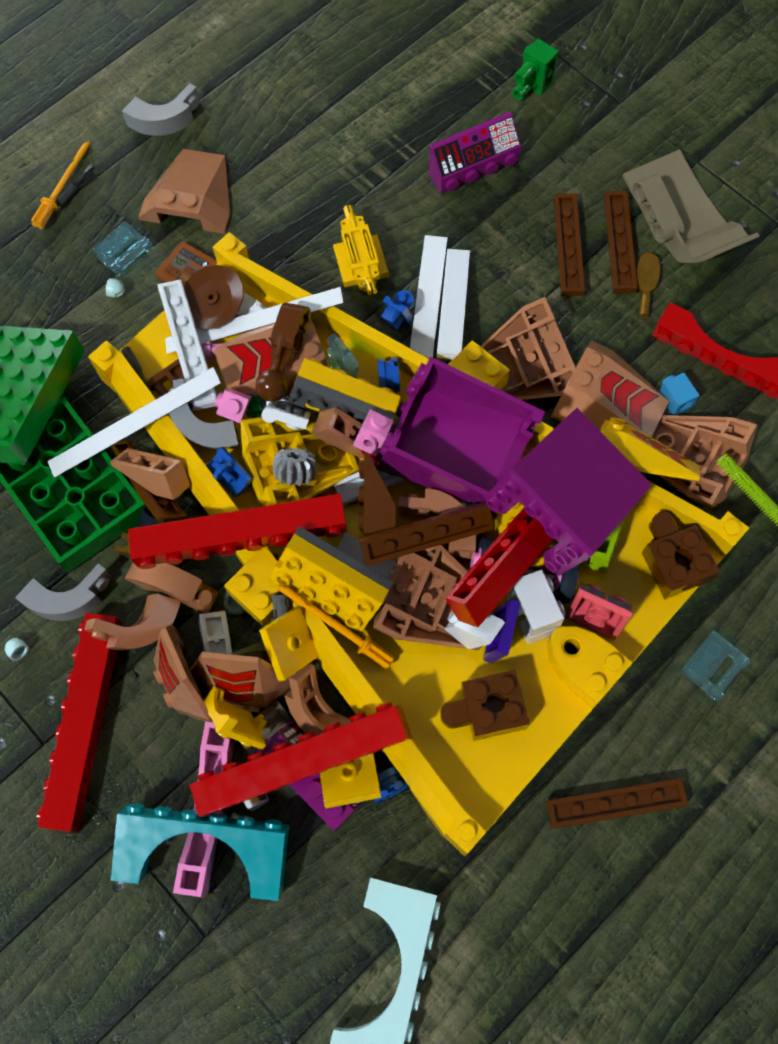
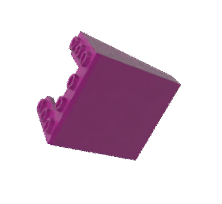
(456, 433)
(574, 488)

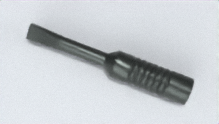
(72, 188)
(130, 357)

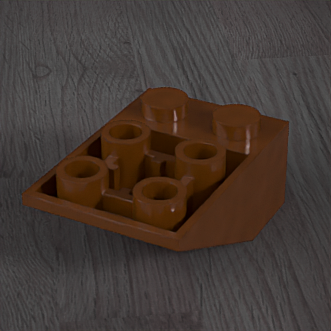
(378, 505)

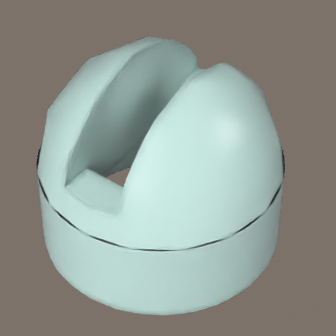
(114, 288)
(16, 649)

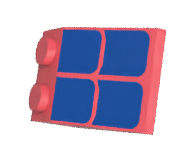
(599, 611)

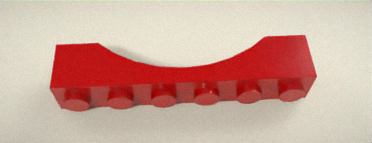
(682, 331)

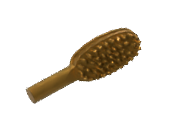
(647, 279)

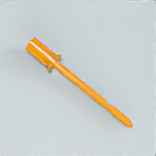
(48, 205)
(365, 645)

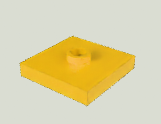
(288, 643)
(350, 782)

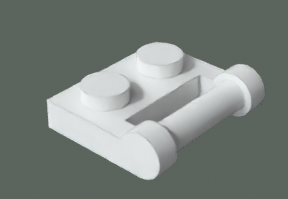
(282, 411)

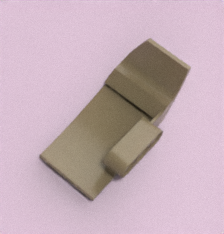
(681, 210)

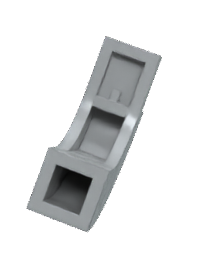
(165, 118)
(203, 434)
(68, 604)

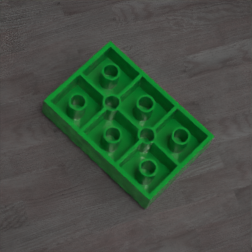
(32, 380)
(78, 508)

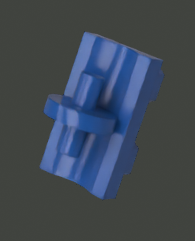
(398, 312)
(229, 472)

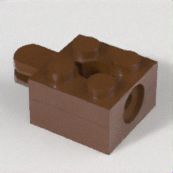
(668, 556)
(489, 705)

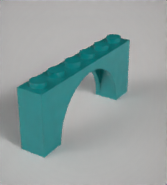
(258, 844)

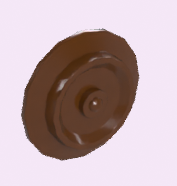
(214, 296)

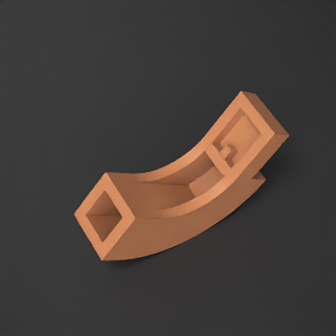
(432, 505)
(174, 583)
(157, 614)
(308, 705)

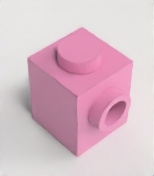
(232, 404)
(373, 432)

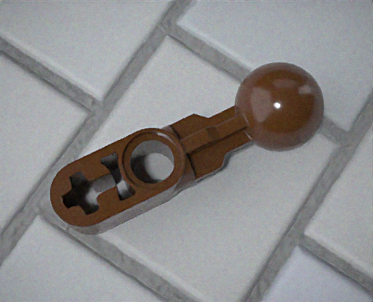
(286, 340)

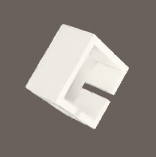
(538, 605)

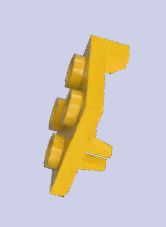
(234, 721)

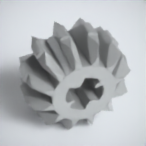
(294, 466)

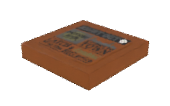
(183, 264)

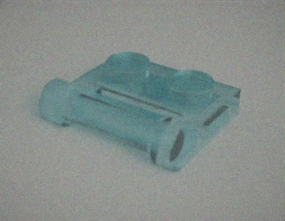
(118, 244)
(341, 356)
(708, 659)

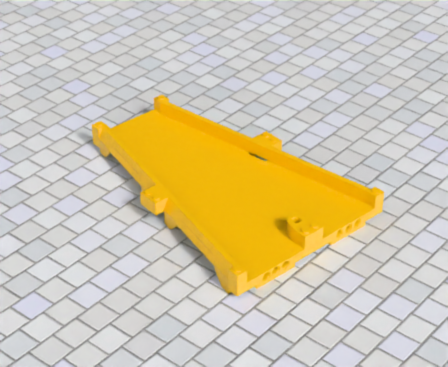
(453, 778)

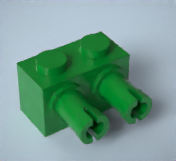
(537, 69)

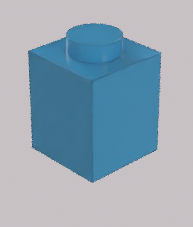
(679, 393)

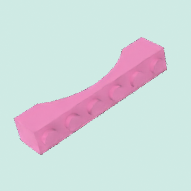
(199, 850)

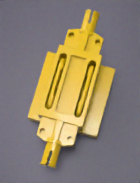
(359, 254)

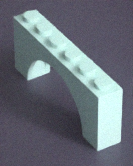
(410, 917)

